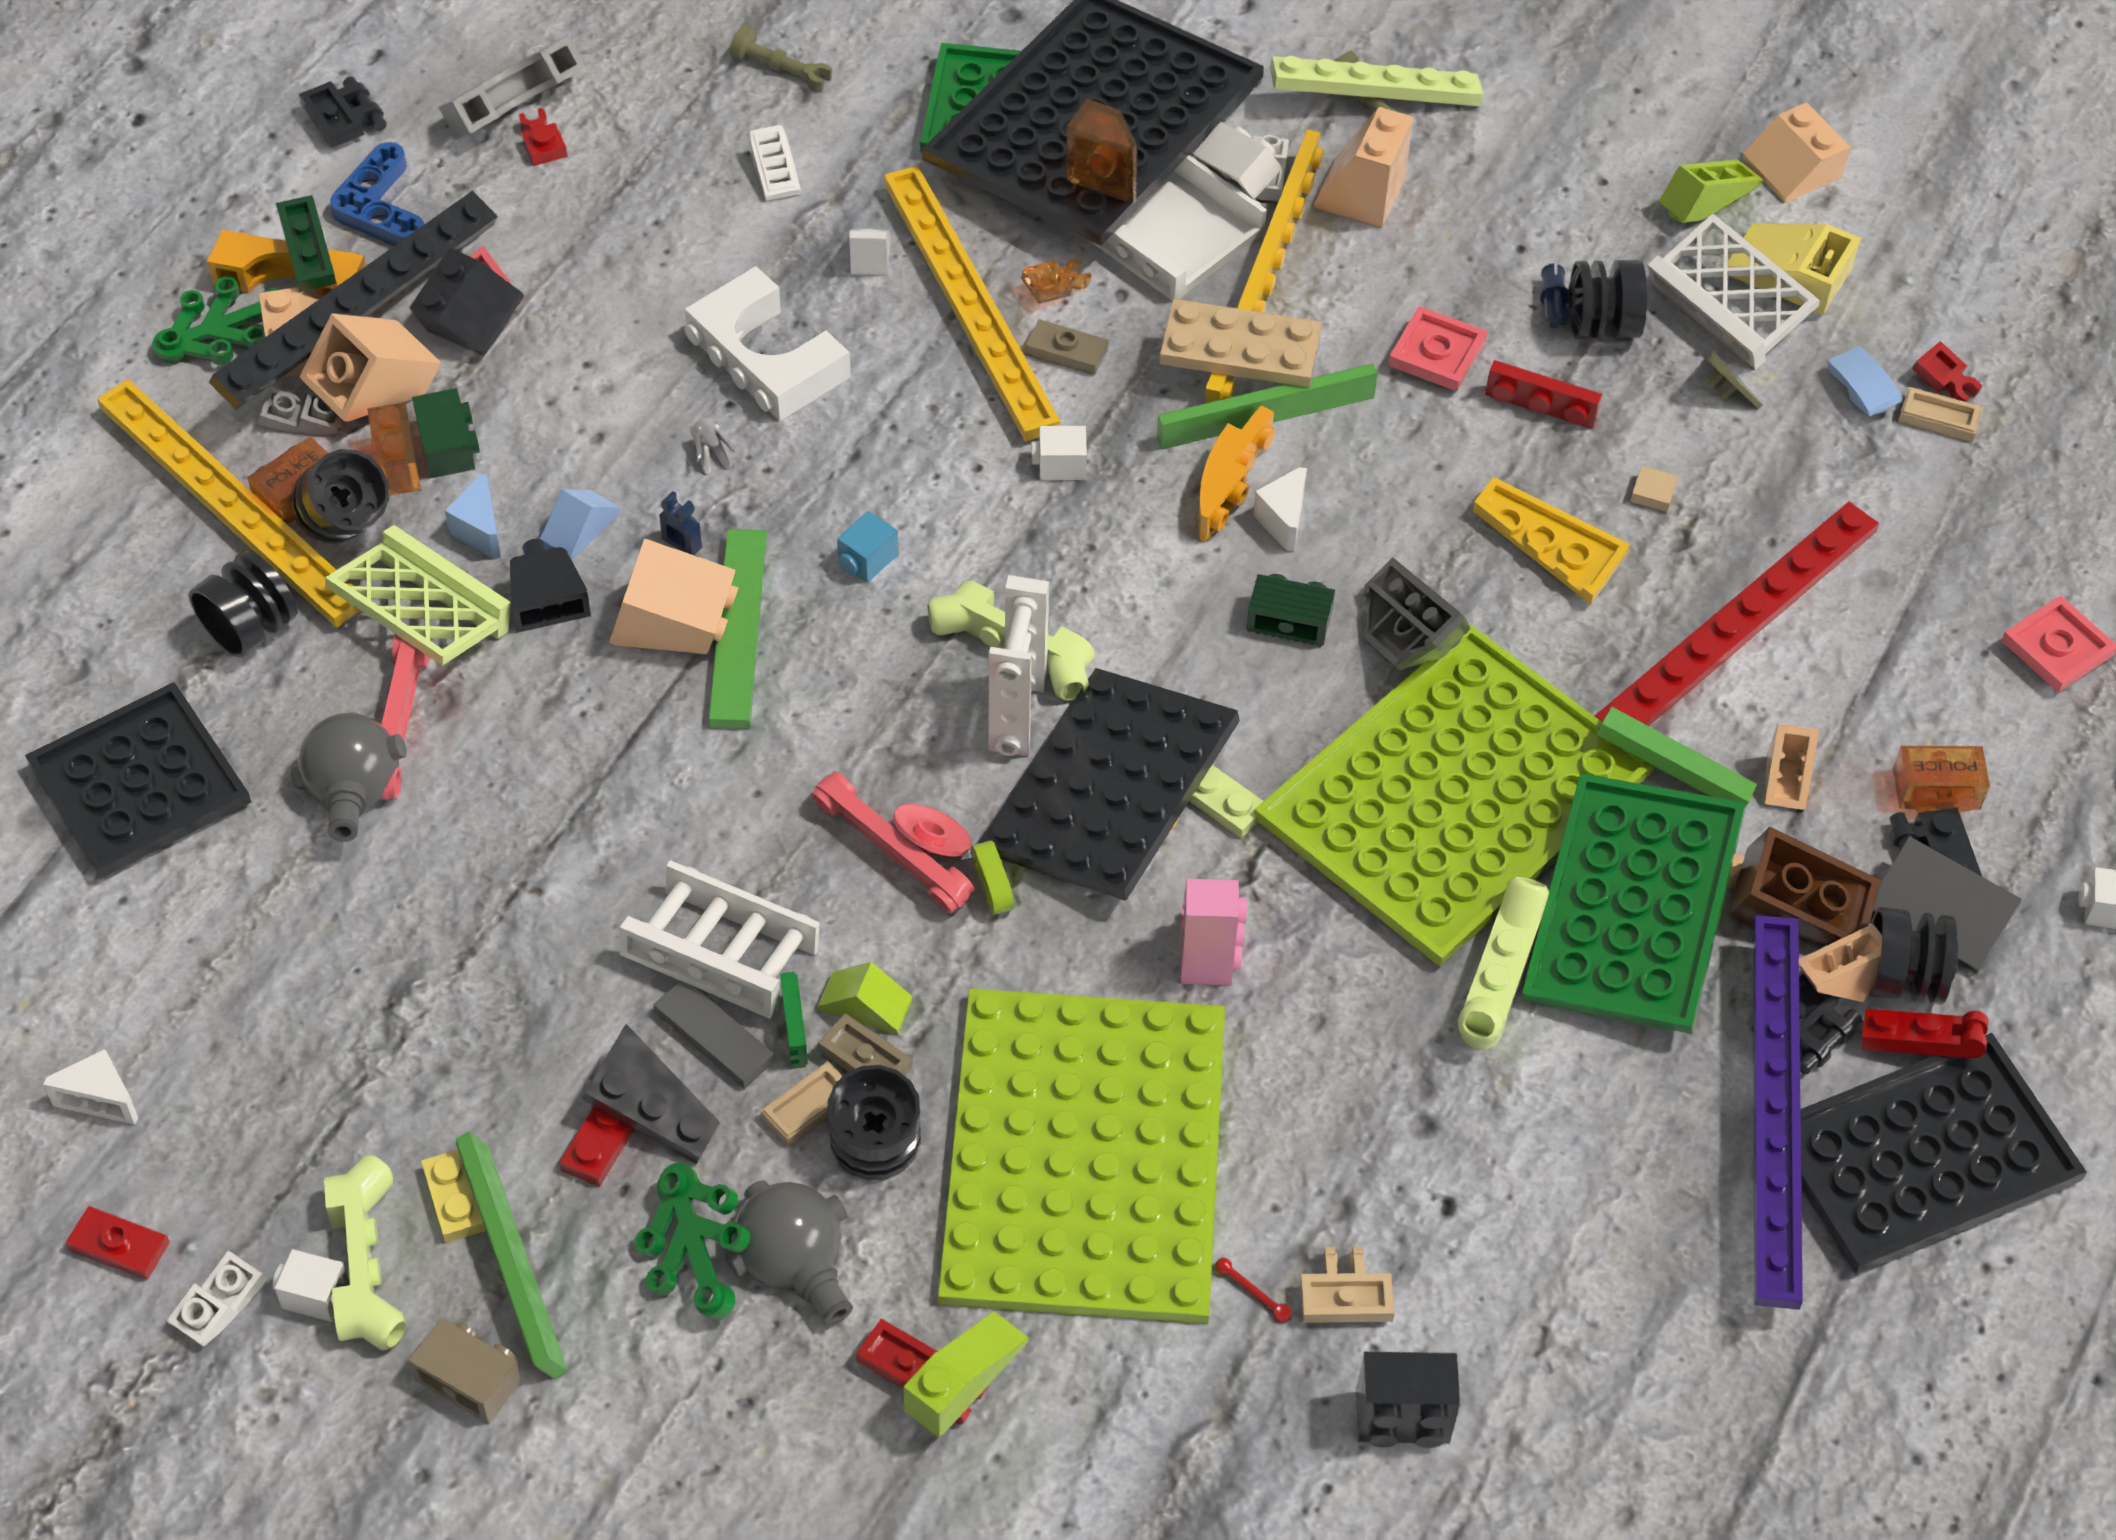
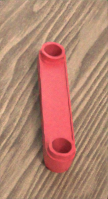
(400, 698)
(946, 887)

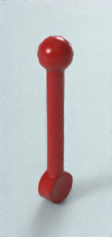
(1281, 1312)

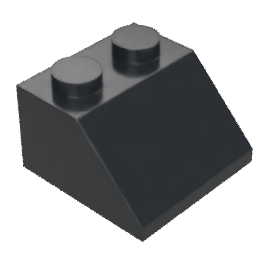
(465, 302)

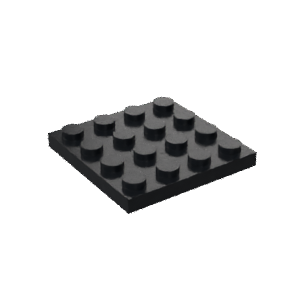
(137, 779)

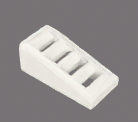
(772, 142)

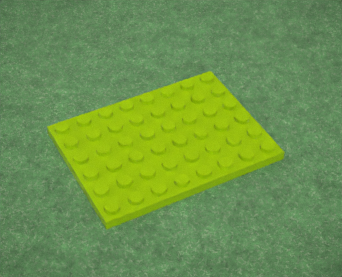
(1446, 793)
(1085, 1157)

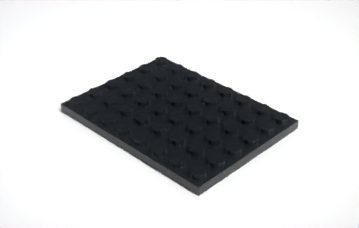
(1105, 51)

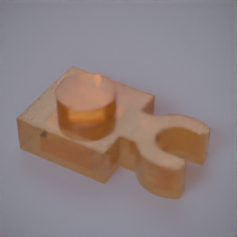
(1051, 282)

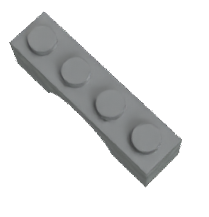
(511, 87)

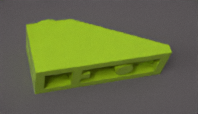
(1706, 188)
(961, 1372)

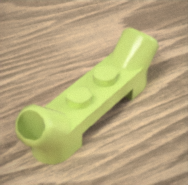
(973, 611)
(1503, 963)
(356, 1307)

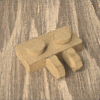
(1346, 1295)

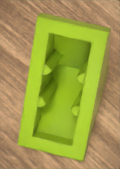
(867, 997)

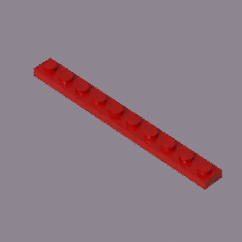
(1744, 616)

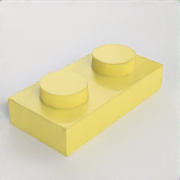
(452, 1196)

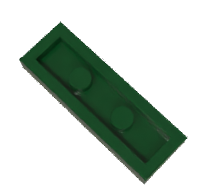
(306, 243)

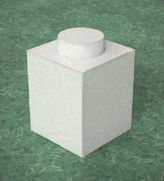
(1061, 453)
(2099, 898)
(307, 1283)

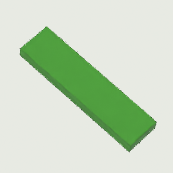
(1674, 758)

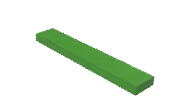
(1285, 400)
(737, 651)
(511, 1256)

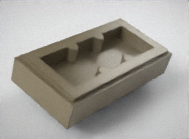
(1066, 346)

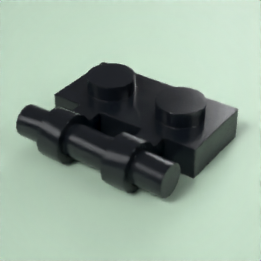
(334, 117)
(1940, 831)
(1816, 1009)

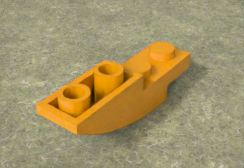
(1227, 470)

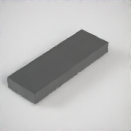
(714, 1033)

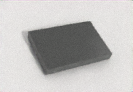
(1934, 884)

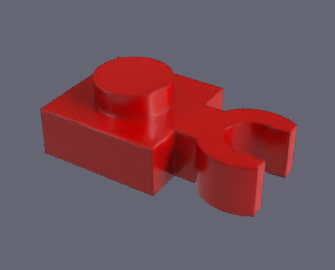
(541, 139)
(1943, 370)

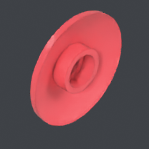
(932, 830)

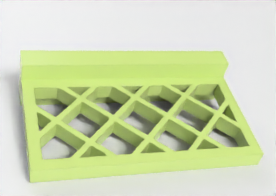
(437, 581)

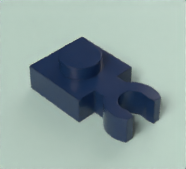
(679, 525)

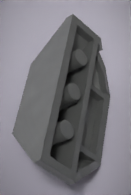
(1408, 618)

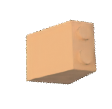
(1369, 169)
(367, 365)
(674, 602)

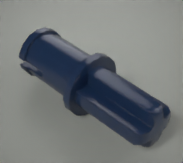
(1554, 295)

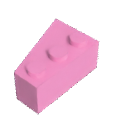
(1211, 931)

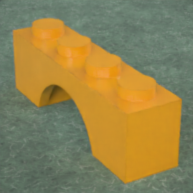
(261, 259)

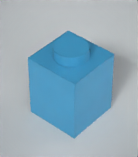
(867, 546)

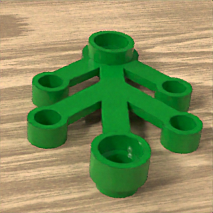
(179, 341)
(690, 1238)

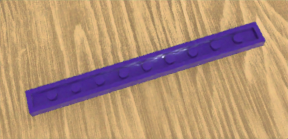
(1777, 1114)

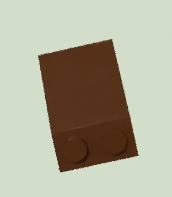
(1804, 884)

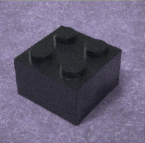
(1407, 1398)

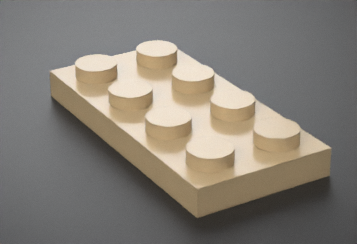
(1241, 343)

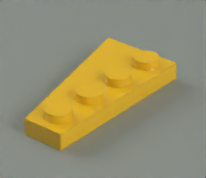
(1556, 540)

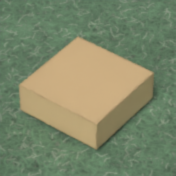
(1654, 488)

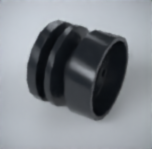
(1601, 299)
(355, 482)
(243, 603)
(1920, 956)
(876, 1101)

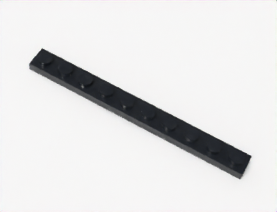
(356, 296)

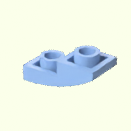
(1866, 381)

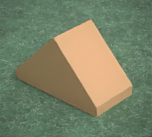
(1790, 766)
(1846, 966)

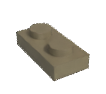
(856, 1046)

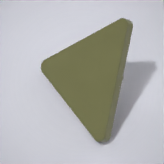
(1732, 382)

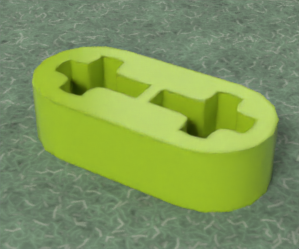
(992, 877)

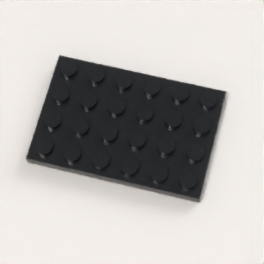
(1110, 783)
(1929, 1154)

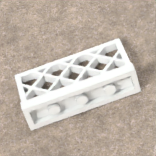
(1706, 308)

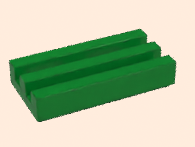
(794, 1020)

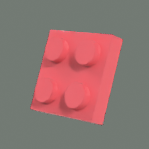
(1437, 348)
(2059, 643)

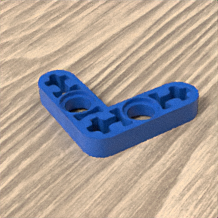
(367, 199)

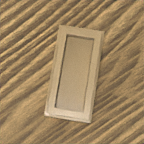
(1940, 414)
(802, 1105)

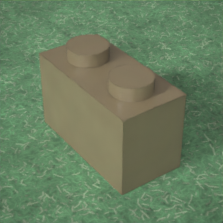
(465, 1369)

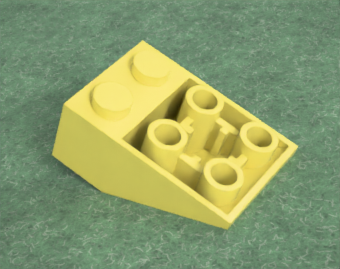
(1810, 253)

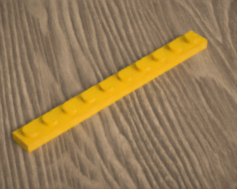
(1271, 254)
(971, 302)
(226, 498)

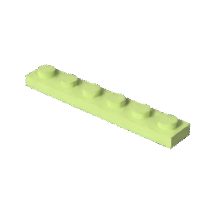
(1376, 81)

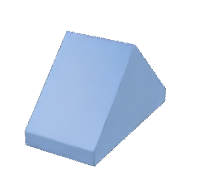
(473, 520)
(577, 520)

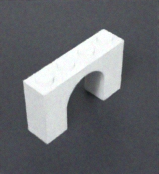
(775, 381)

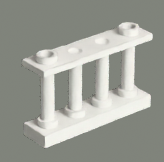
(1019, 666)
(711, 971)

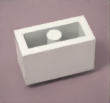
(1239, 159)

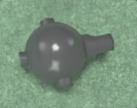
(347, 767)
(793, 1244)

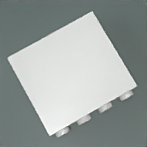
(1186, 230)

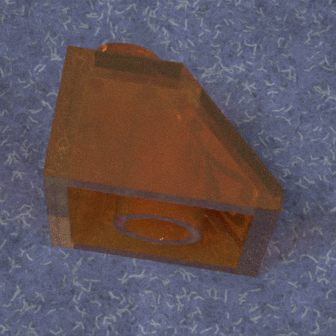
(1102, 151)

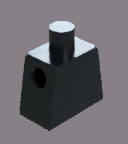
(546, 587)

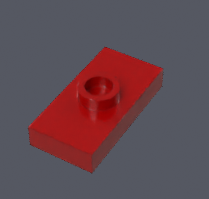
(117, 1242)

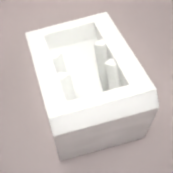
(869, 251)
(1280, 505)
(92, 1089)

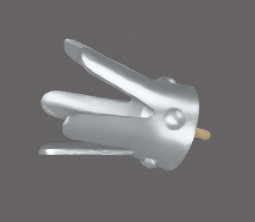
(708, 436)

